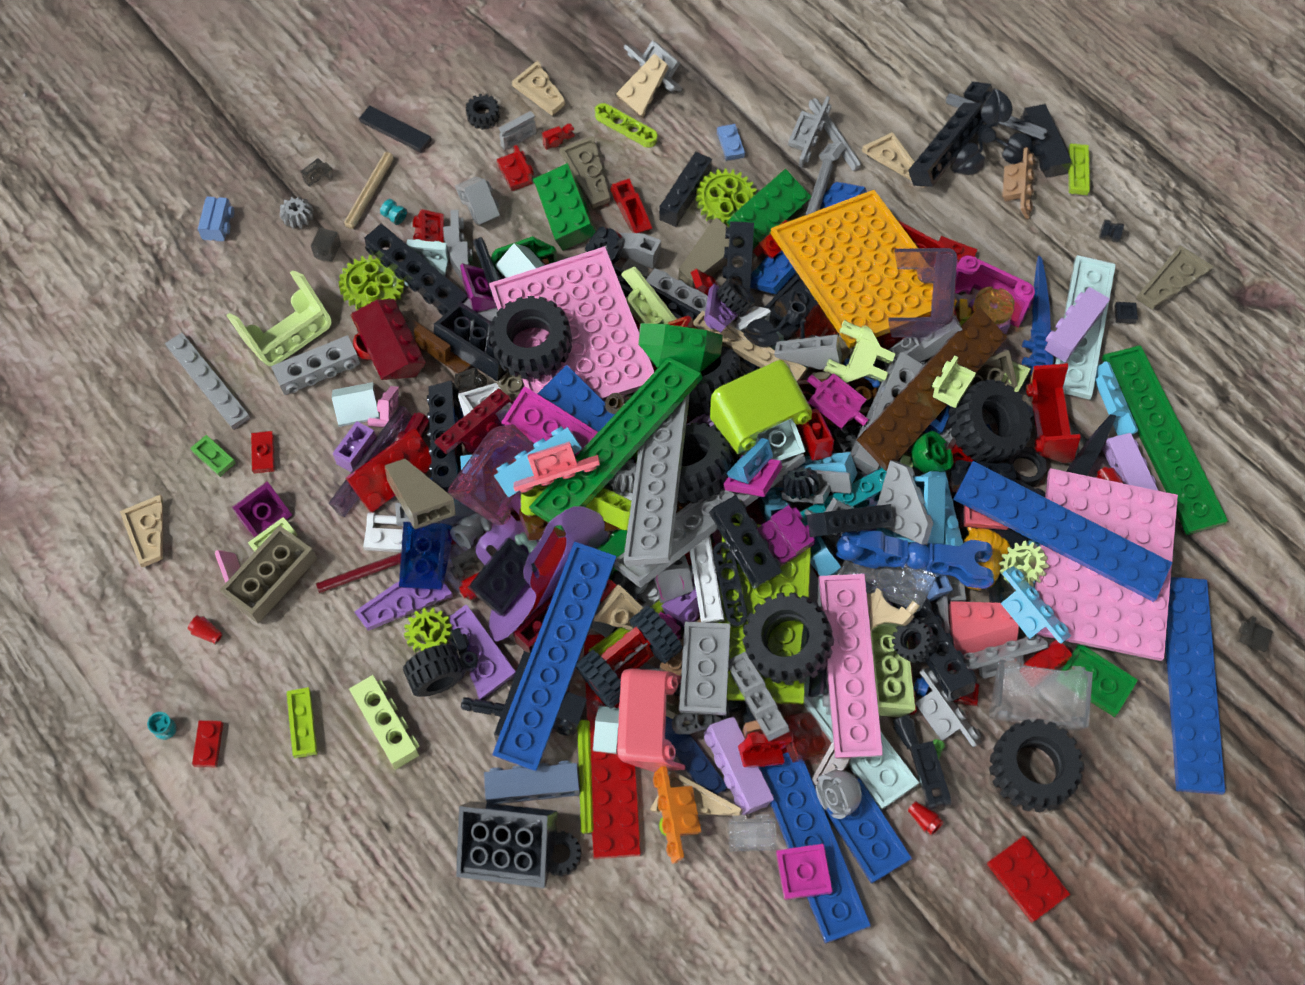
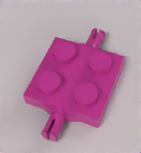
(837, 400)

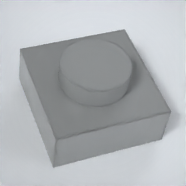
(832, 151)

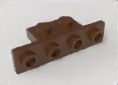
(437, 347)

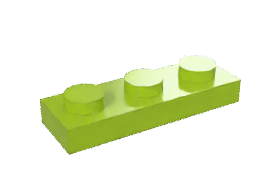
(1079, 170)
(301, 722)

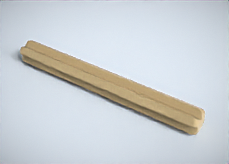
(369, 190)

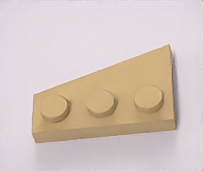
(537, 87)
(640, 88)
(145, 529)

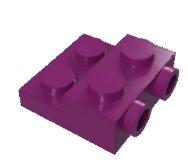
(786, 535)

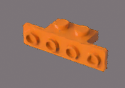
(678, 813)

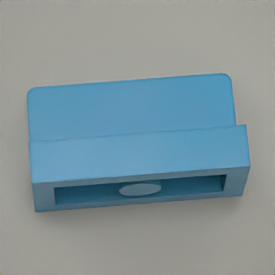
(751, 462)

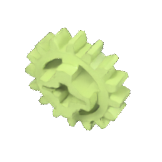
(1027, 559)

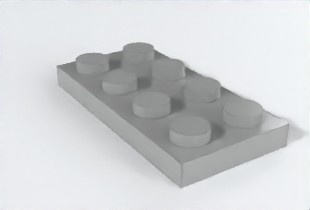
(705, 668)

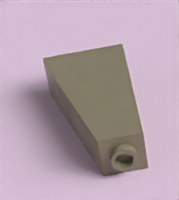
(707, 253)
(418, 495)

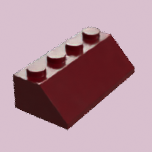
(388, 340)

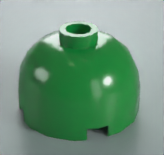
(931, 454)

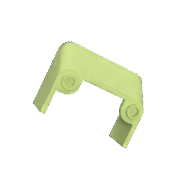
(291, 333)

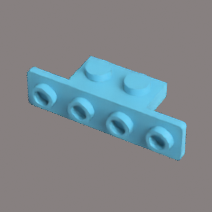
(1114, 400)
(1030, 610)

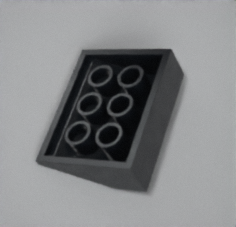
(505, 843)

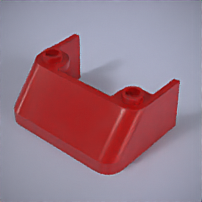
(1050, 413)

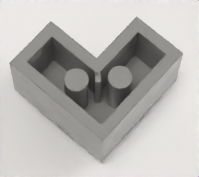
(478, 198)

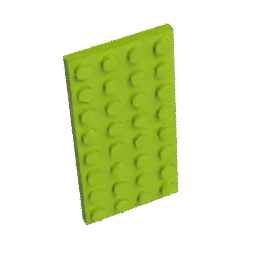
(784, 638)

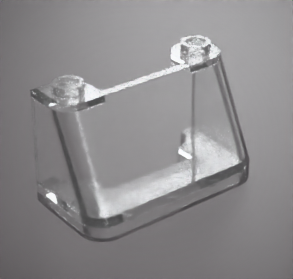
(1041, 694)

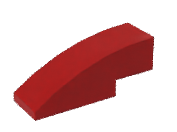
(630, 206)

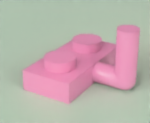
(386, 407)

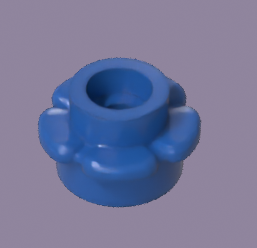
(921, 687)

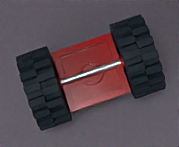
(647, 638)

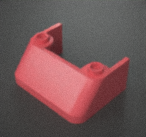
(644, 718)

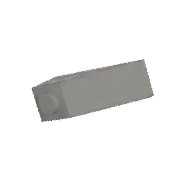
(810, 351)

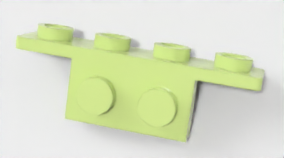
(643, 300)

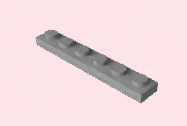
(207, 381)

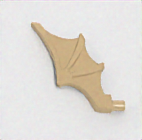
(882, 612)

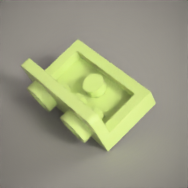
(952, 383)

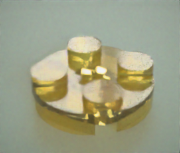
(1001, 298)

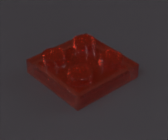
(806, 738)

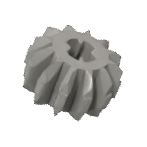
(296, 212)
(624, 478)

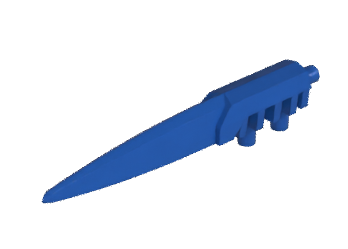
(1040, 322)

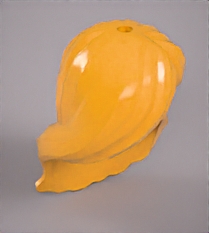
(999, 547)

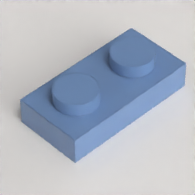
(730, 142)

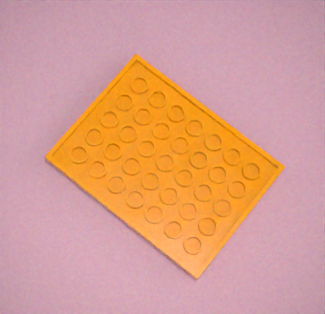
(851, 264)

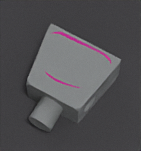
(674, 580)

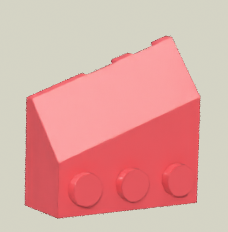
(980, 625)

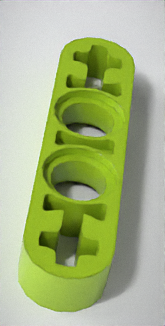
(628, 122)

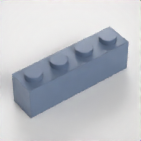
(528, 785)

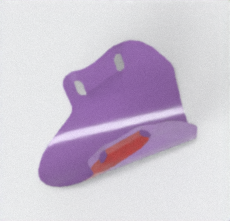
(549, 557)

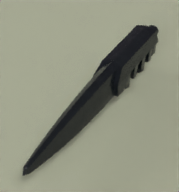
(1088, 454)

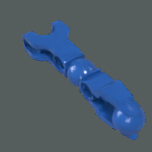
(876, 550)

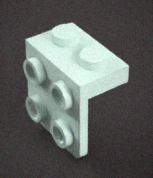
(433, 252)

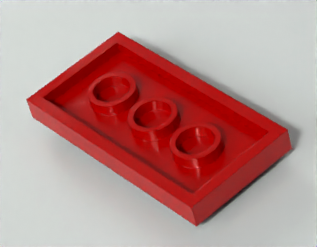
(371, 480)

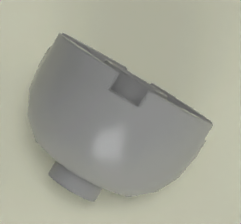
(839, 792)

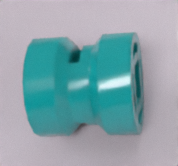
(391, 210)
(160, 721)

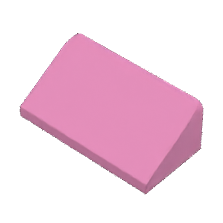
(228, 563)

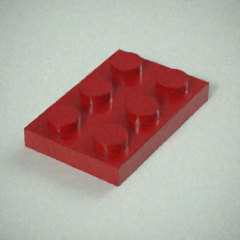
(1028, 879)

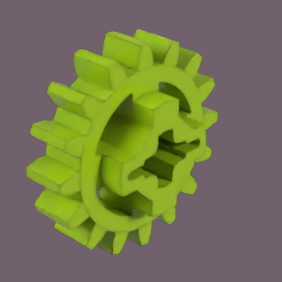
(438, 629)

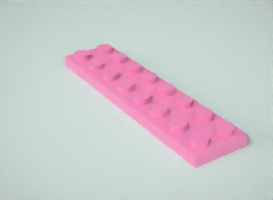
(851, 667)

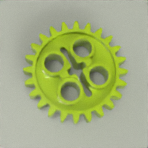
(726, 196)
(368, 279)

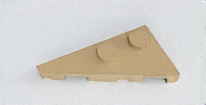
(890, 153)
(618, 609)
(706, 801)

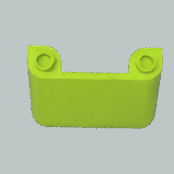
(757, 404)

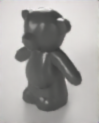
(470, 528)

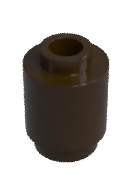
(615, 402)

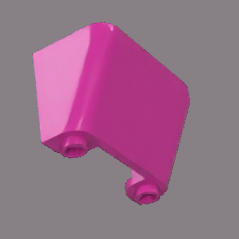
(979, 275)

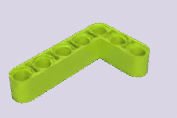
(611, 506)

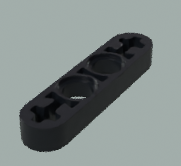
(731, 584)

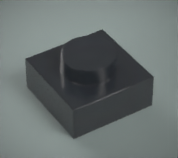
(1126, 312)

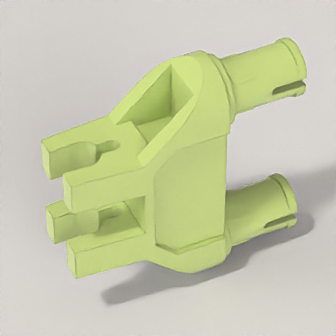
(863, 356)

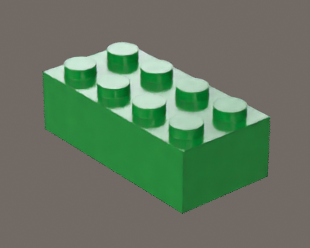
(772, 205)
(564, 206)

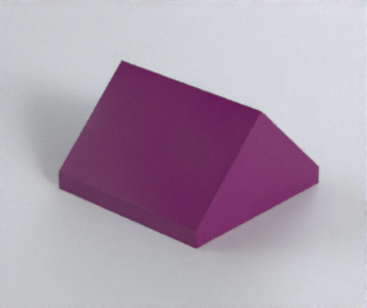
(477, 288)
(261, 509)

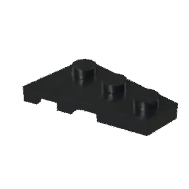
(960, 468)

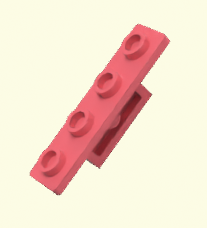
(553, 464)

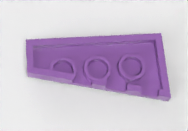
(717, 314)
(397, 603)
(492, 667)

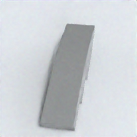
(757, 696)

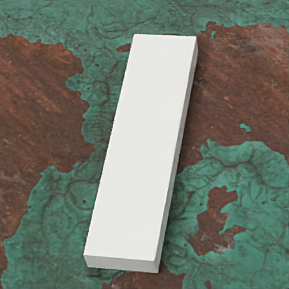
(706, 582)

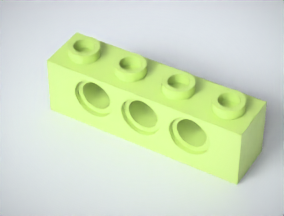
(397, 753)

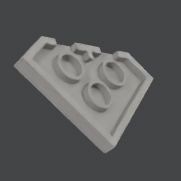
(906, 502)

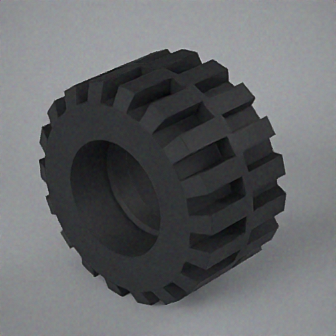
(434, 670)

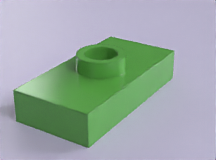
(213, 455)

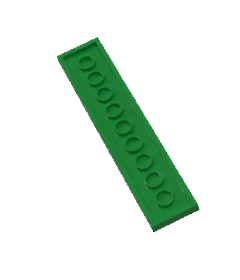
(620, 438)
(1166, 441)

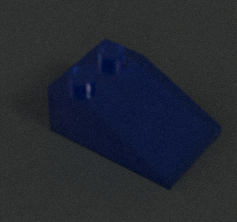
(424, 556)

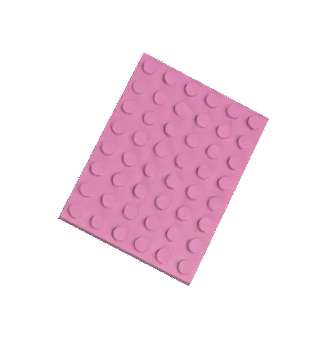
(599, 318)
(1091, 605)

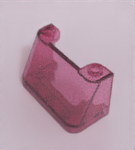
(476, 481)

